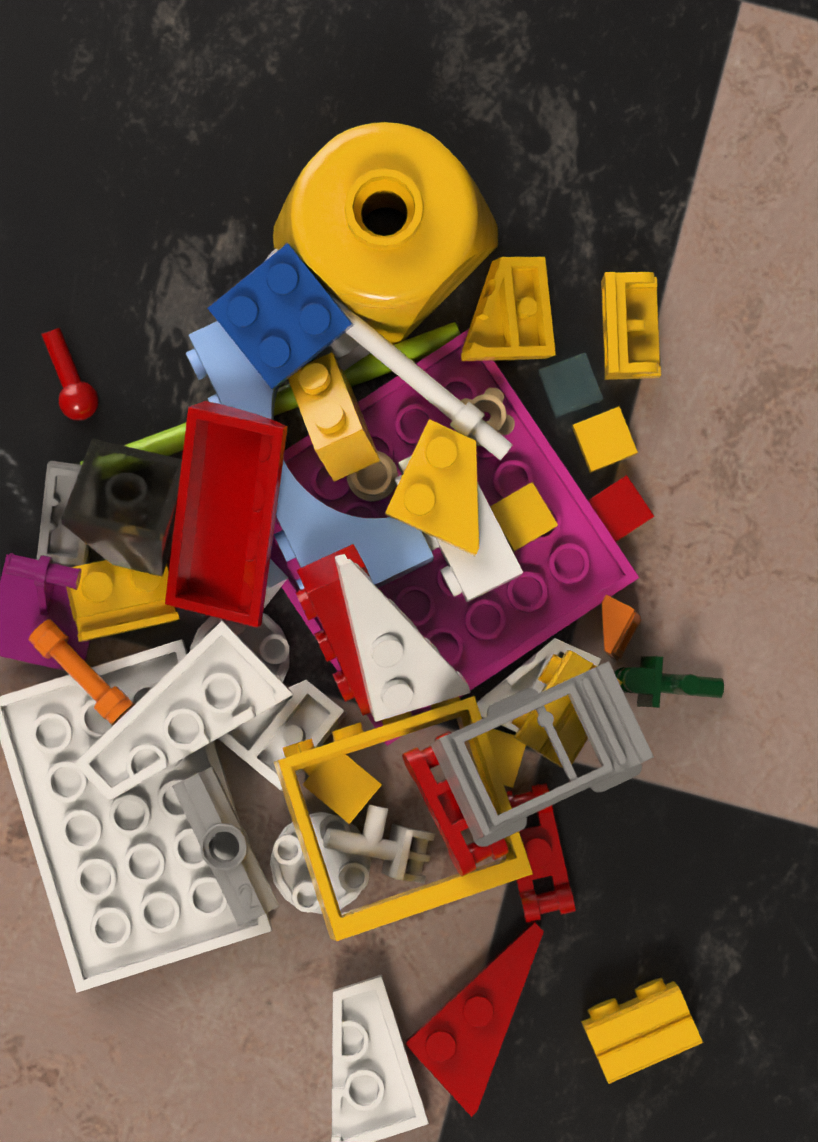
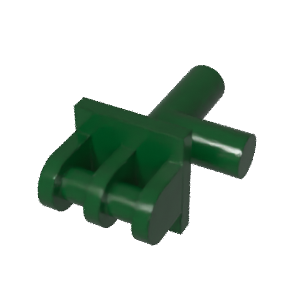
(650, 682)

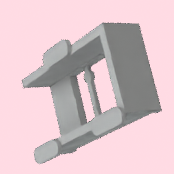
(608, 726)

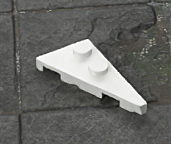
(395, 660)

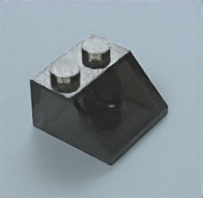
(125, 505)

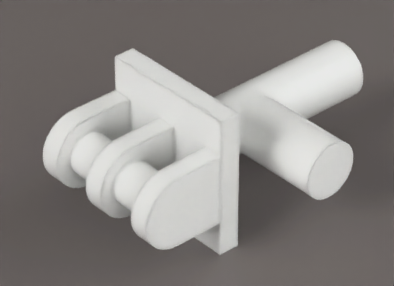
(393, 851)

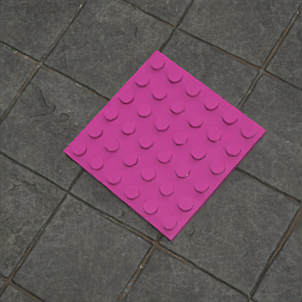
(562, 570)

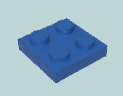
(280, 316)

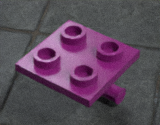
(29, 596)

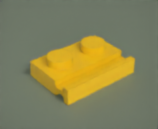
(118, 600)

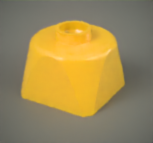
(399, 276)

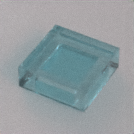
(570, 385)

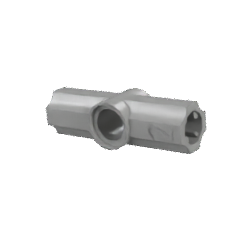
(241, 877)

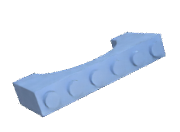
(307, 525)

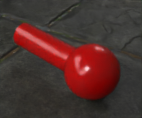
(77, 398)

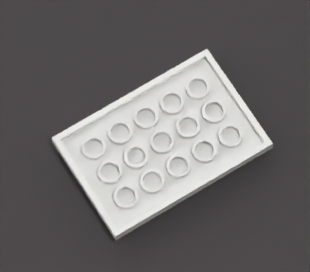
(125, 869)

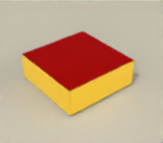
(621, 508)

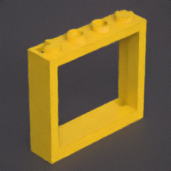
(423, 898)

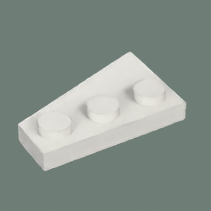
(370, 1069)

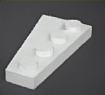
(191, 706)

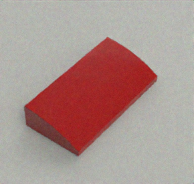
(225, 513)

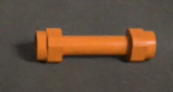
(52, 642)

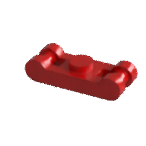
(447, 813)
(545, 860)

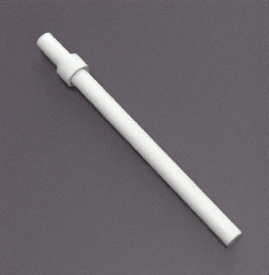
(465, 418)

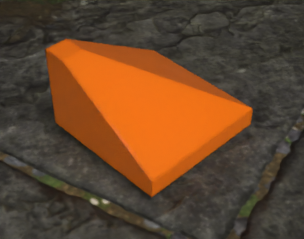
(618, 626)

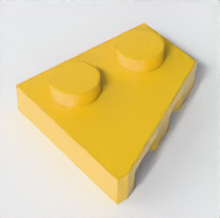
(512, 313)
(440, 488)

